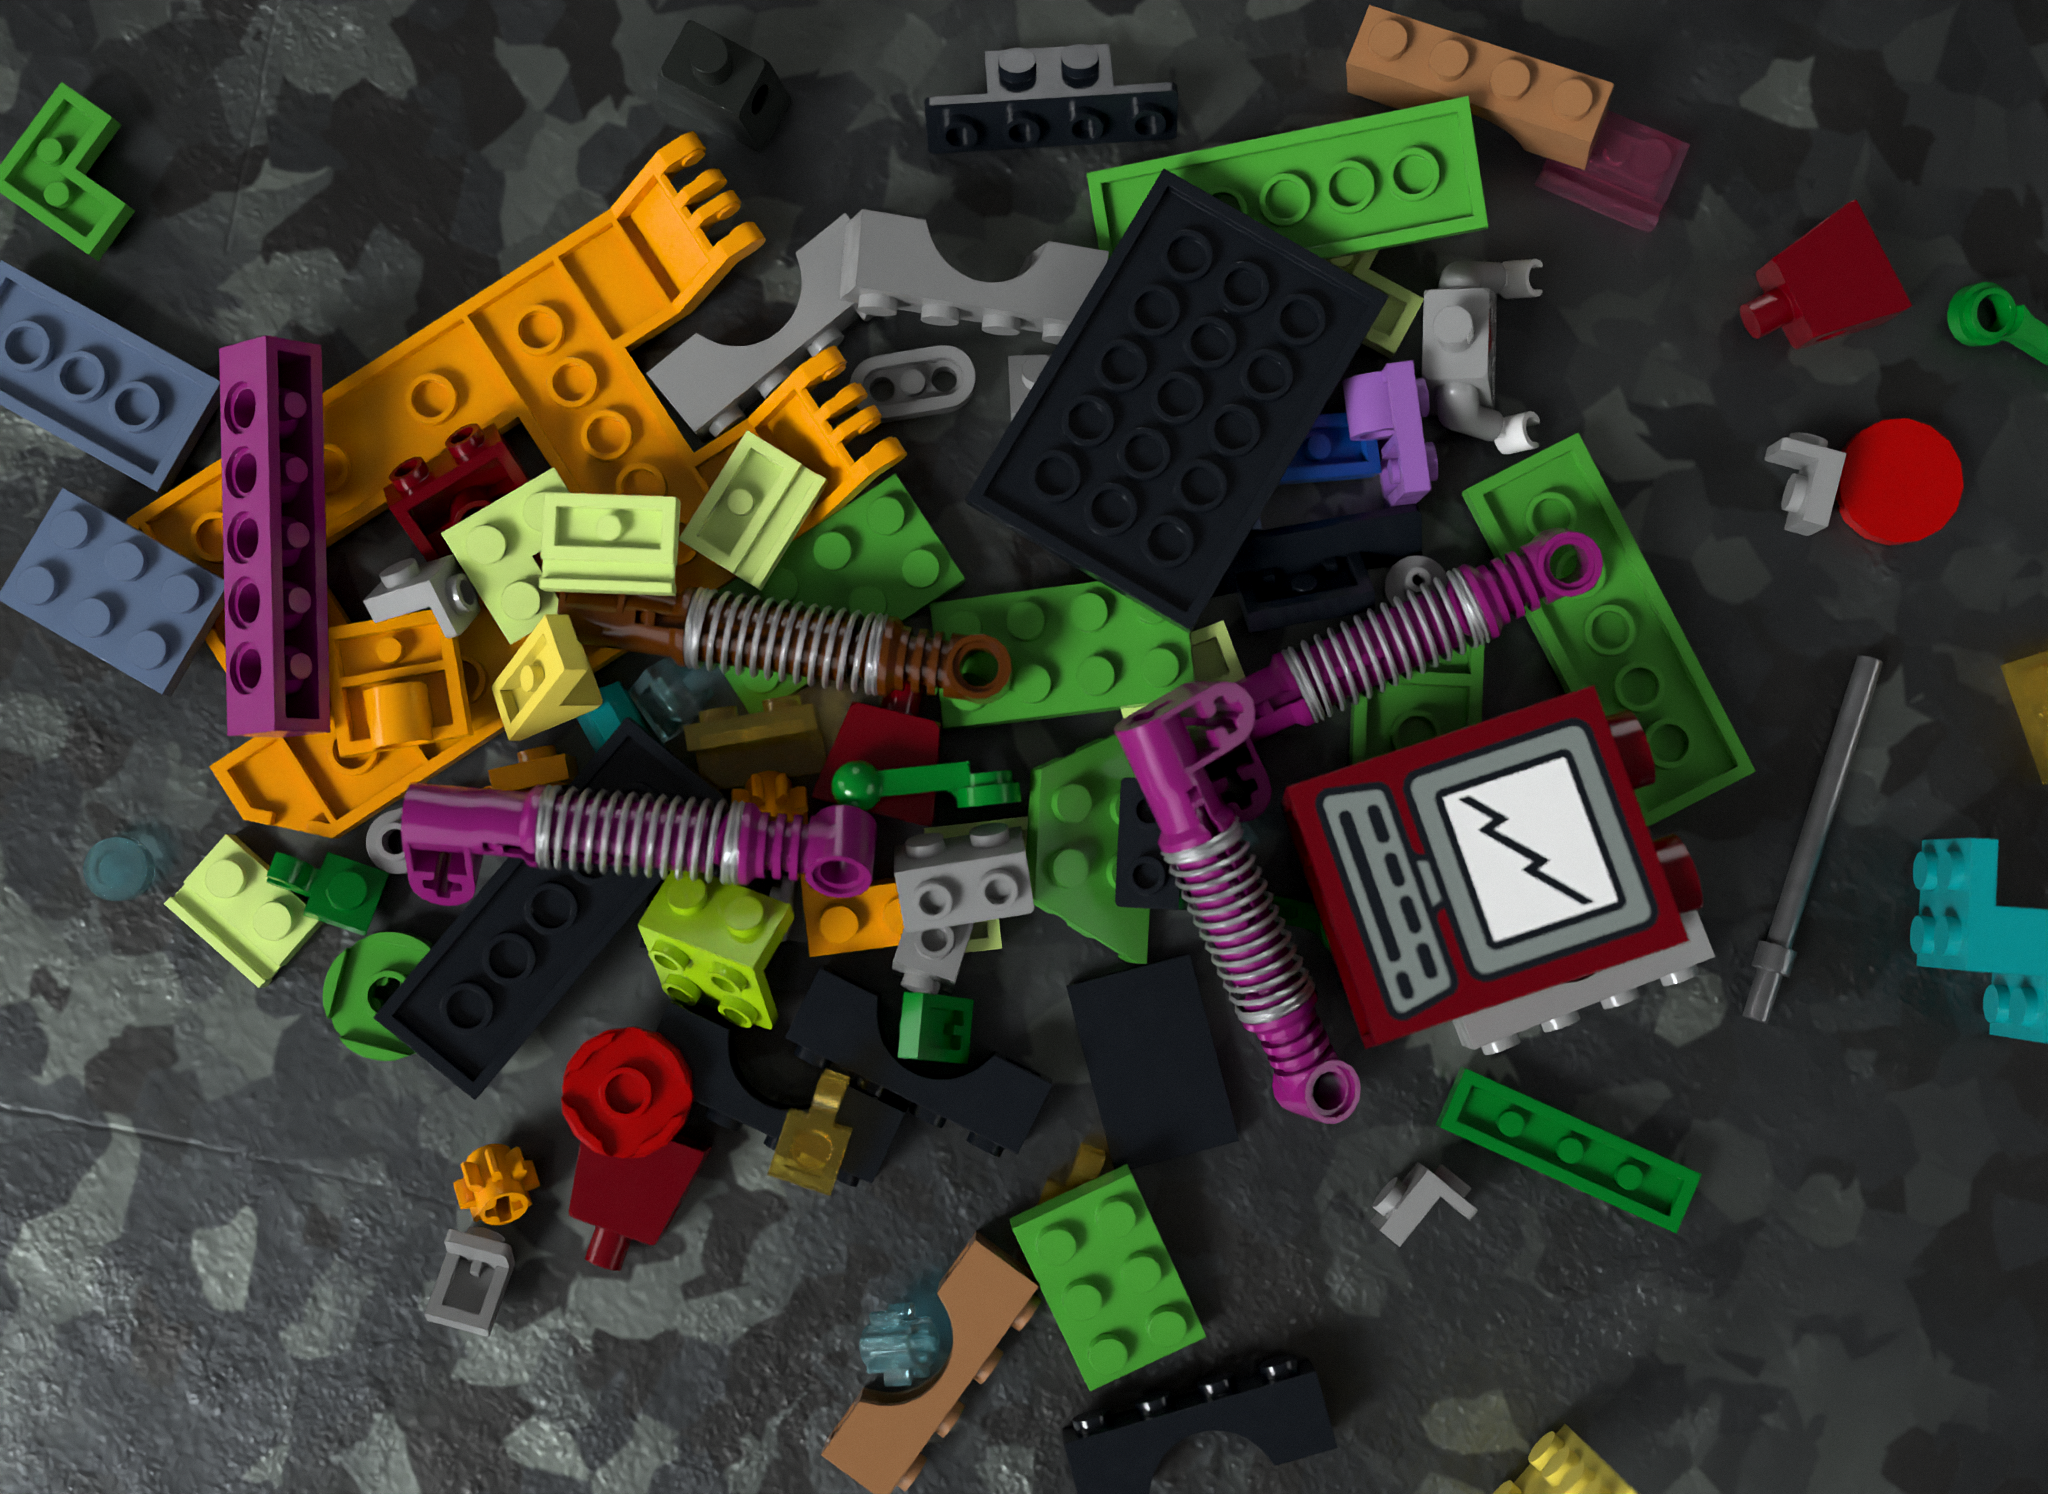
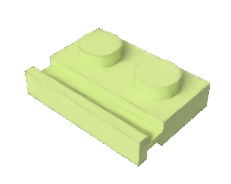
(753, 510)
(610, 543)
(241, 914)

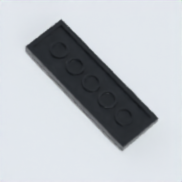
(531, 932)

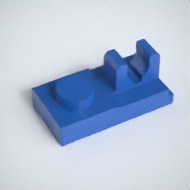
(1331, 455)

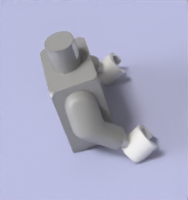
(1462, 350)

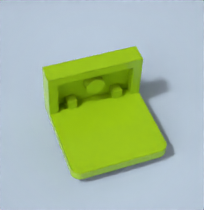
(715, 946)

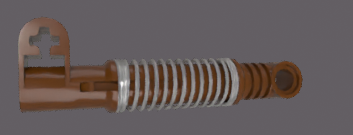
(786, 641)

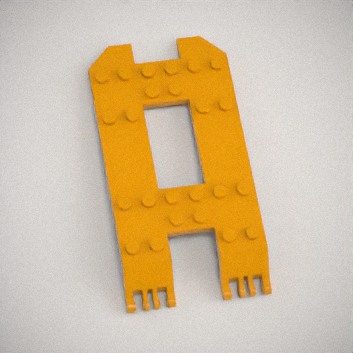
(556, 356)

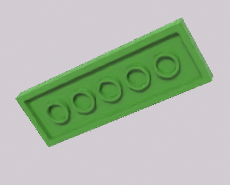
(1328, 185)
(1617, 631)

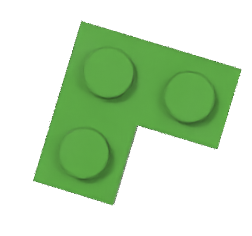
(49, 169)

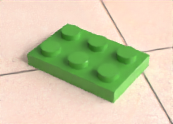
(1107, 1277)

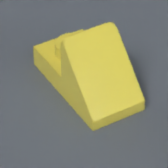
(546, 681)

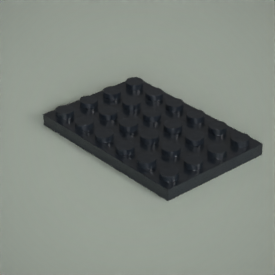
(1176, 400)

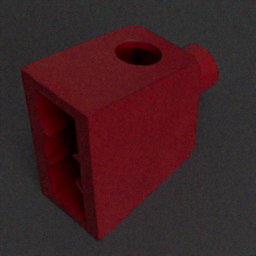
(1827, 284)
(888, 740)
(632, 1196)

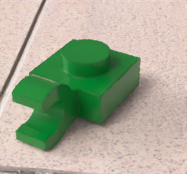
(338, 893)

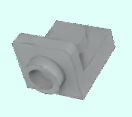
(1813, 490)

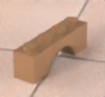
(1535, 101)
(885, 1431)

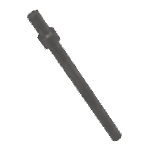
(1775, 955)

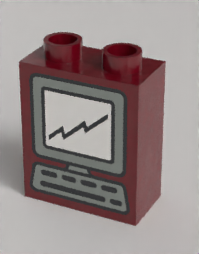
(1489, 864)

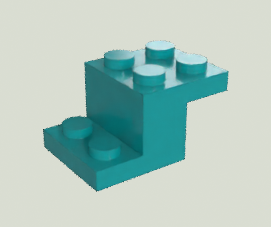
(1968, 932)

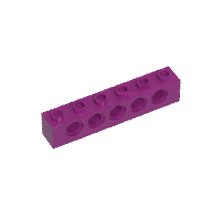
(274, 538)

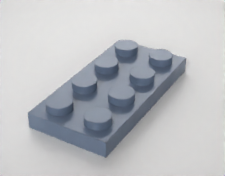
(99, 383)

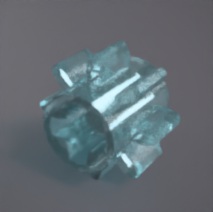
(899, 1344)

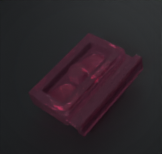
(1625, 174)

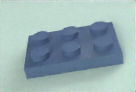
(115, 592)

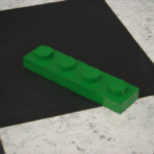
(1568, 1149)

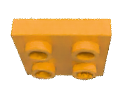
(396, 685)

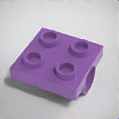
(1390, 410)

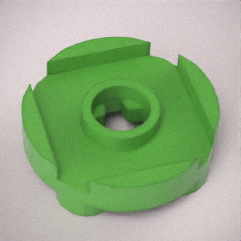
(352, 985)

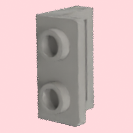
(962, 877)

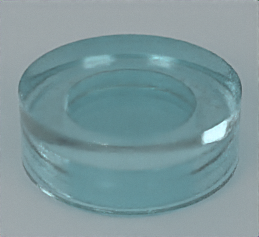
(119, 869)

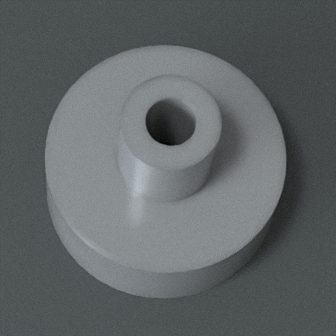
(1407, 573)

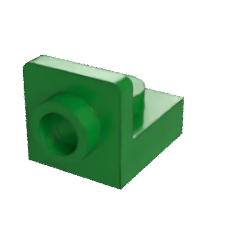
(935, 1028)

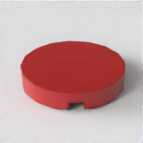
(1899, 482)
(627, 1092)

